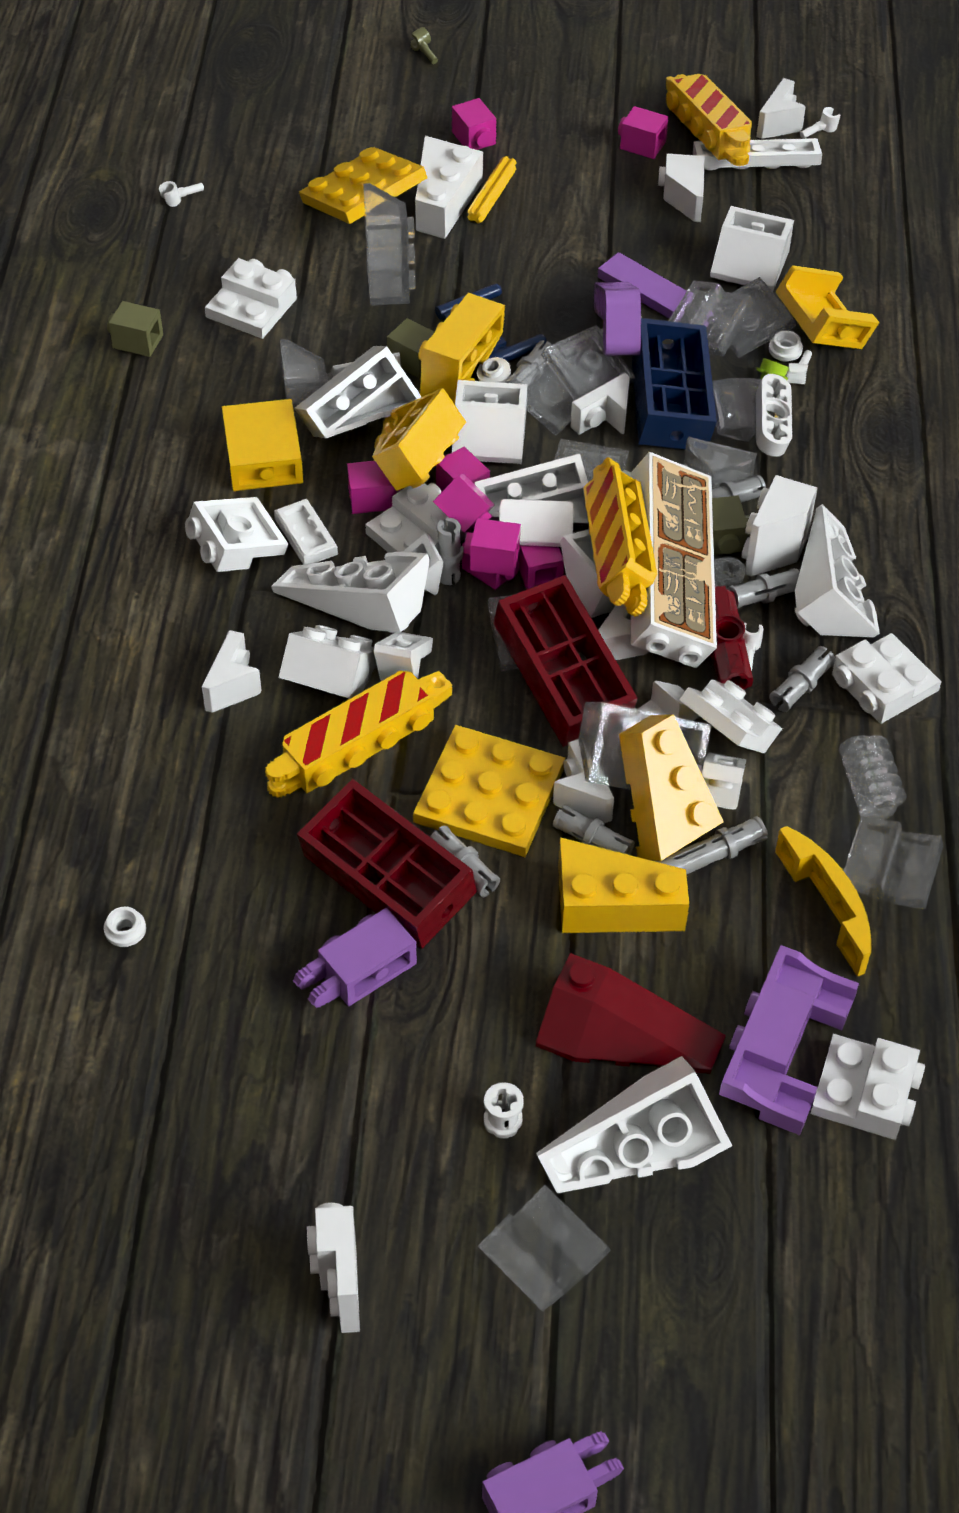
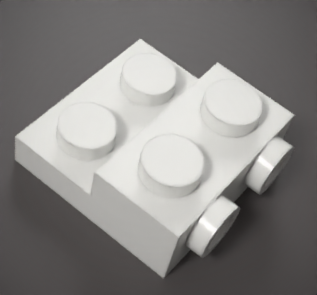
(252, 297)
(408, 519)
(234, 532)
(884, 677)
(732, 715)
(868, 1085)
(335, 1260)

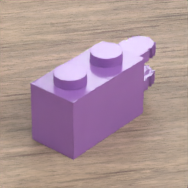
(359, 960)
(550, 1479)

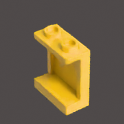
(819, 312)
(262, 444)

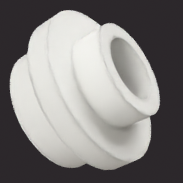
(786, 346)
(494, 370)
(121, 918)

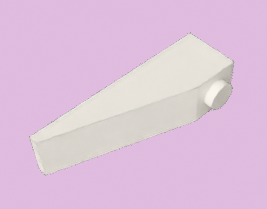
(830, 585)
(369, 594)

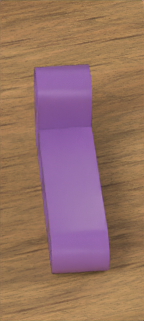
(621, 314)

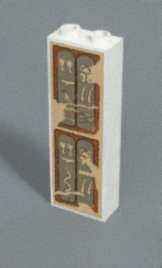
(682, 597)

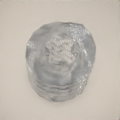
(872, 776)

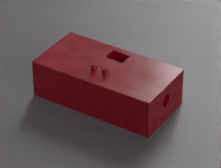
(544, 635)
(366, 838)

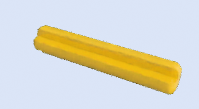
(492, 189)

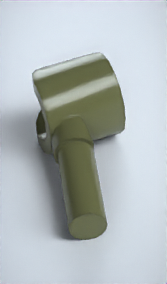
(420, 41)

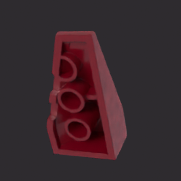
(615, 1019)

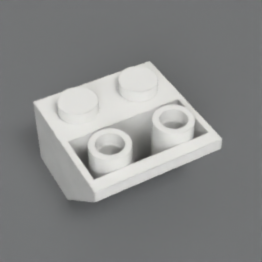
(752, 247)
(493, 420)
(779, 526)
(328, 661)

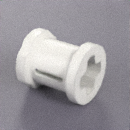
(512, 1103)

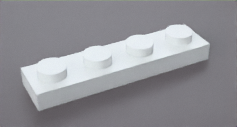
(769, 154)

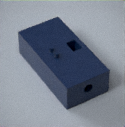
(673, 384)

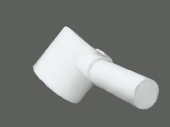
(827, 123)
(173, 194)
(797, 372)
(753, 642)

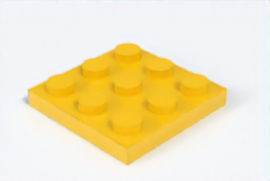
(342, 190)
(489, 790)

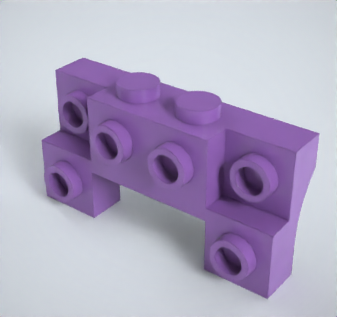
(776, 1022)

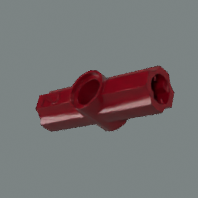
(731, 653)

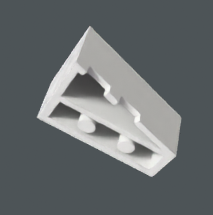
(451, 182)
(358, 395)
(548, 481)

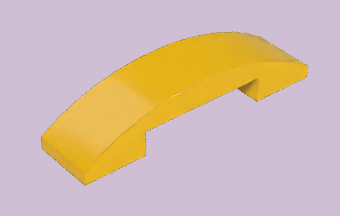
(807, 859)

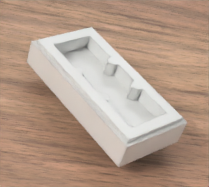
(305, 532)

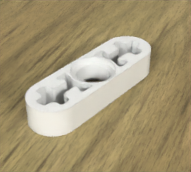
(765, 423)

